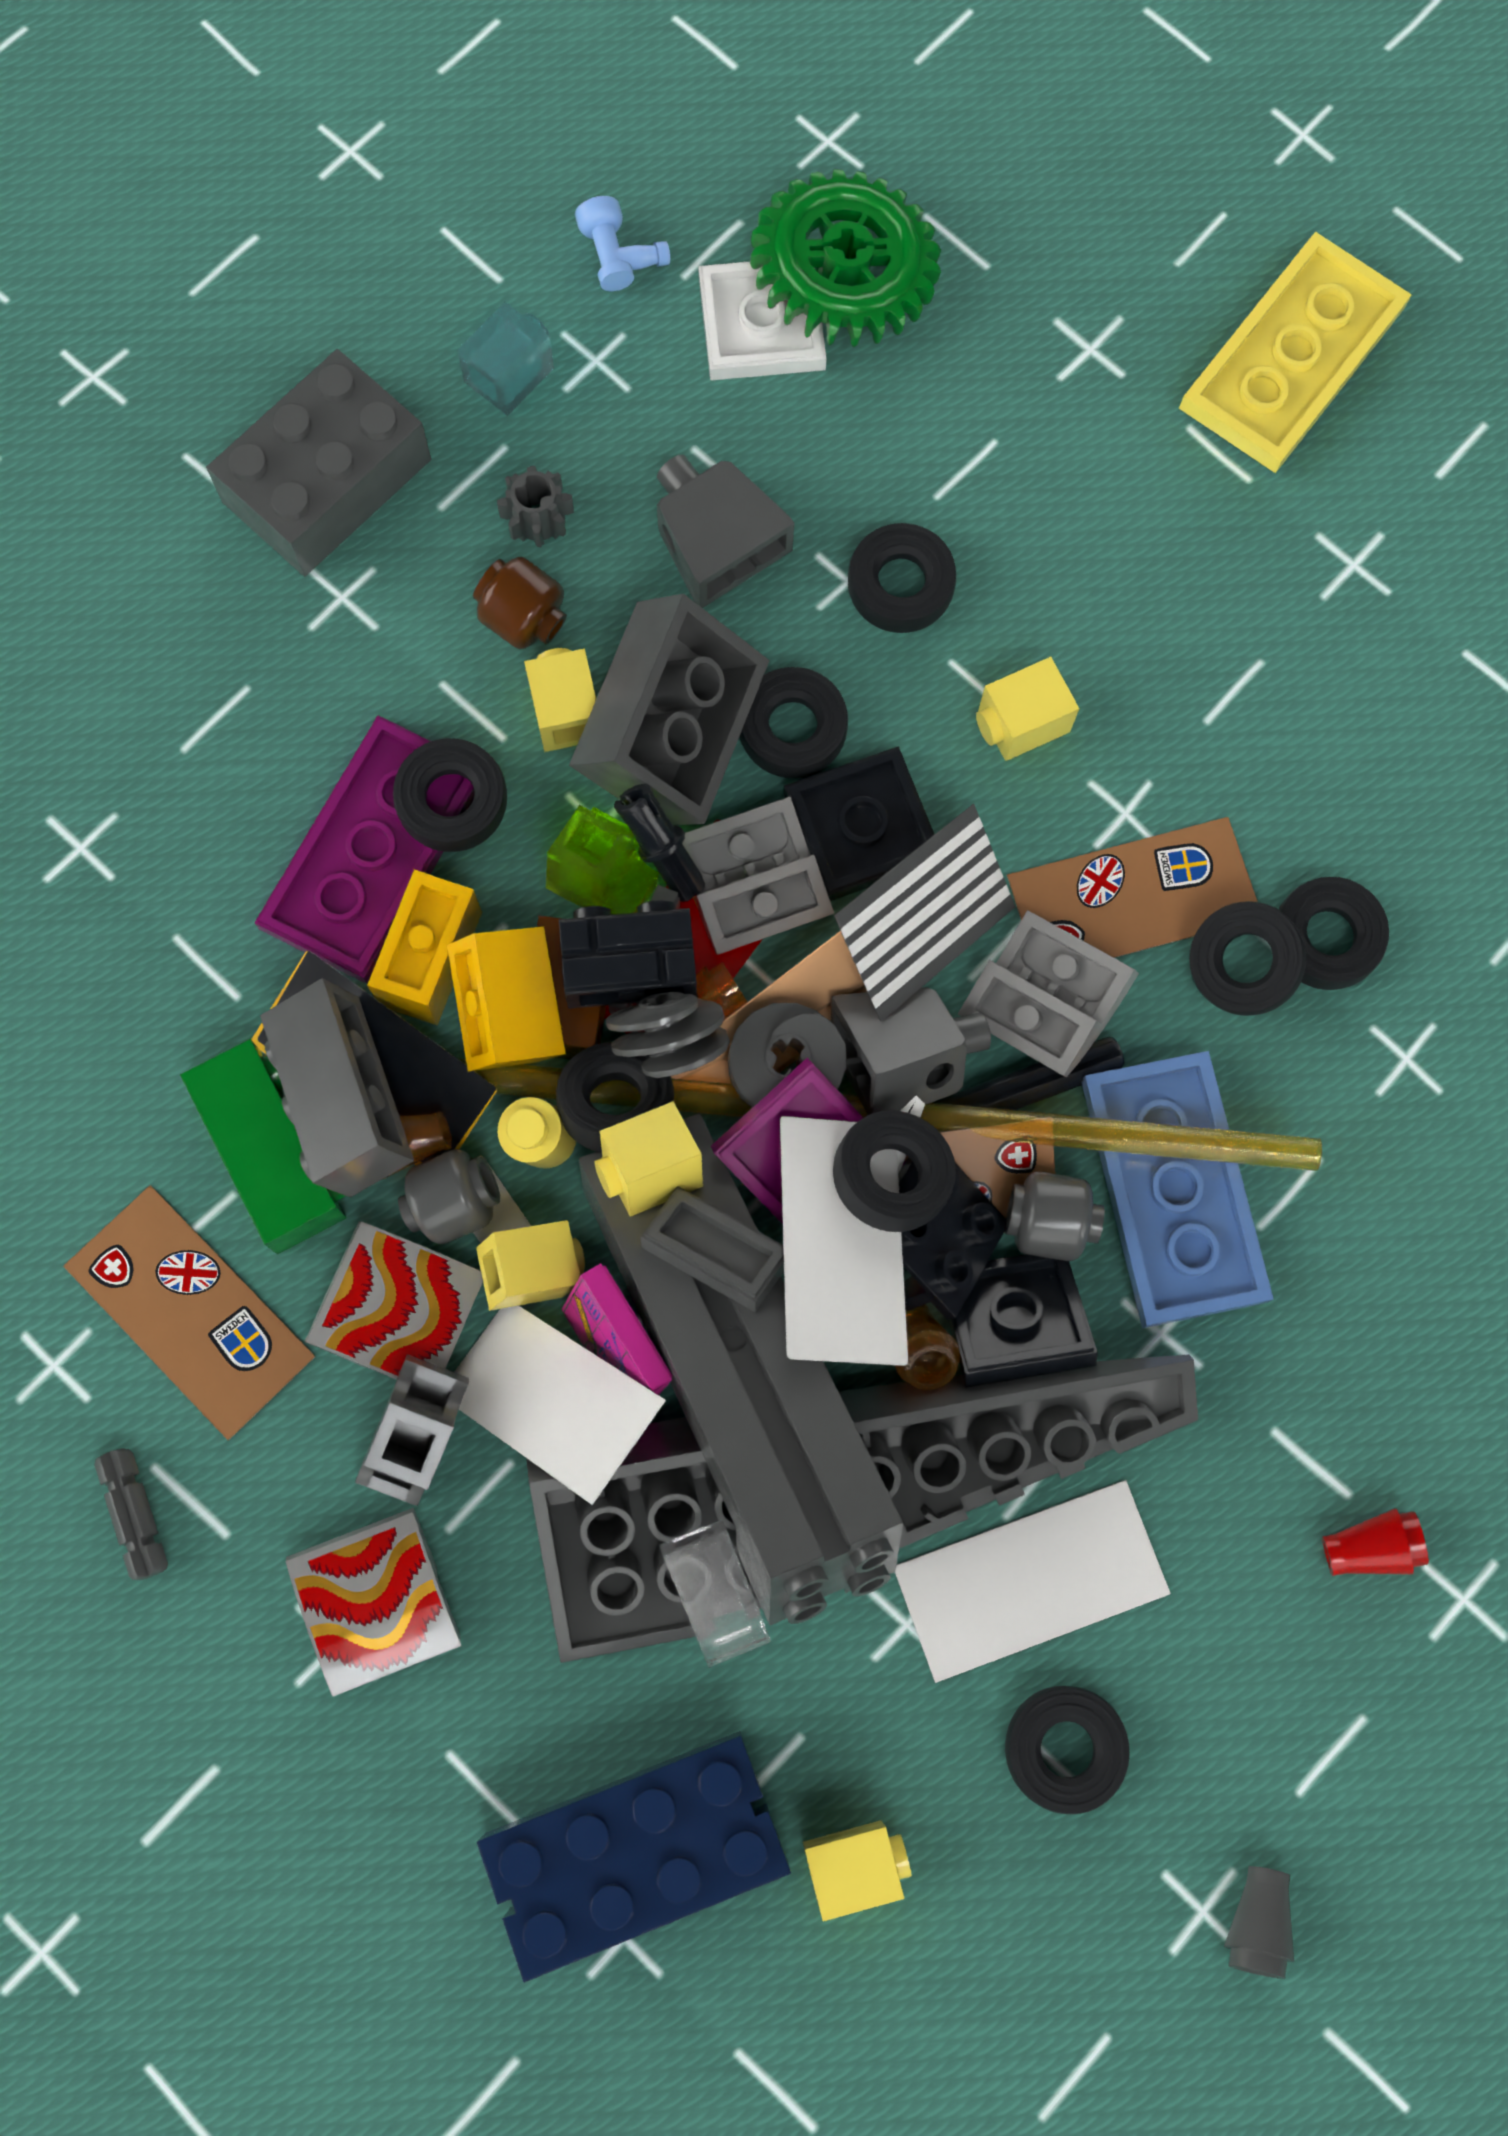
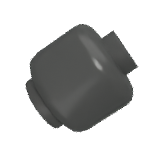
(449, 1196)
(1053, 1216)

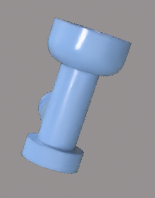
(600, 220)

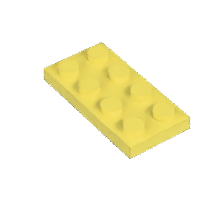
(1294, 352)

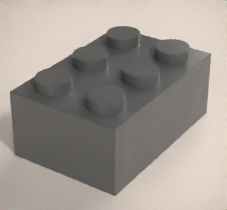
(320, 462)
(671, 707)

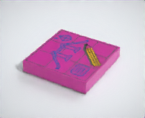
(613, 1330)

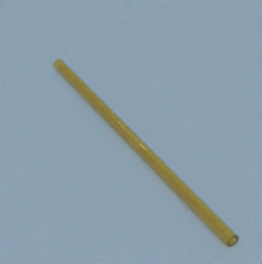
(994, 1123)

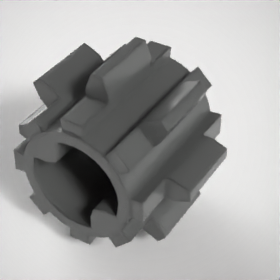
(535, 489)

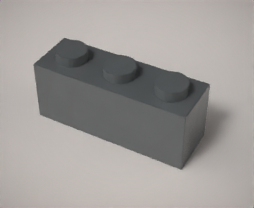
(335, 1089)

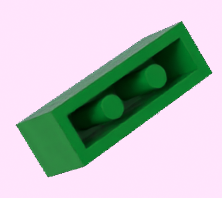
(259, 1146)

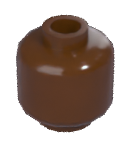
(520, 602)

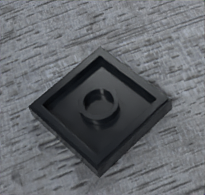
(860, 820)
(1022, 1322)

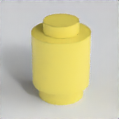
(534, 1133)

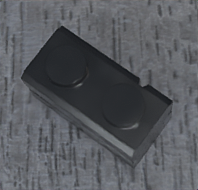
(626, 955)

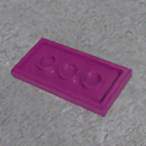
(358, 858)

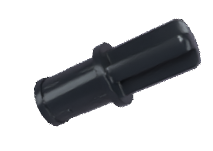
(660, 841)

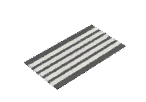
(925, 912)

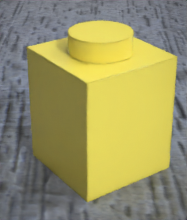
(561, 695)
(1026, 709)
(649, 1159)
(530, 1264)
(856, 1869)

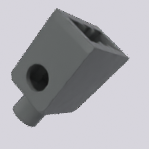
(718, 527)
(908, 1053)

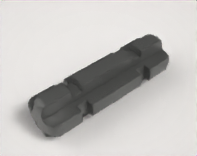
(131, 1514)

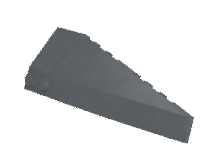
(931, 1448)

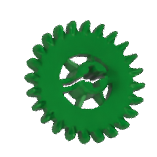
(842, 287)

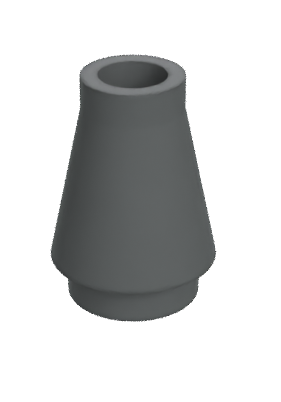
(1262, 1925)

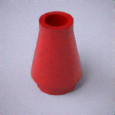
(1378, 1546)

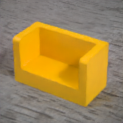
(414, 961)
(505, 998)

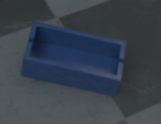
(632, 1856)

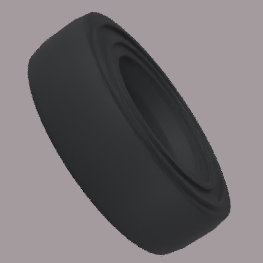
(907, 543)
(444, 758)
(801, 758)
(1244, 919)
(1366, 920)
(593, 1068)
(867, 1198)
(1109, 1757)

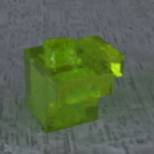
(599, 864)

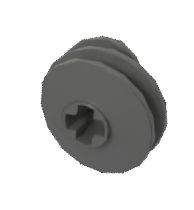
(782, 1026)
(671, 1029)

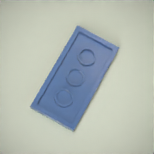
(1178, 1218)

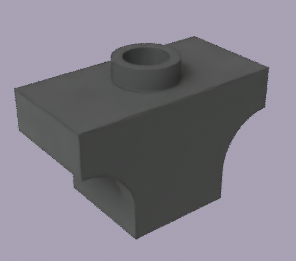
(413, 1430)

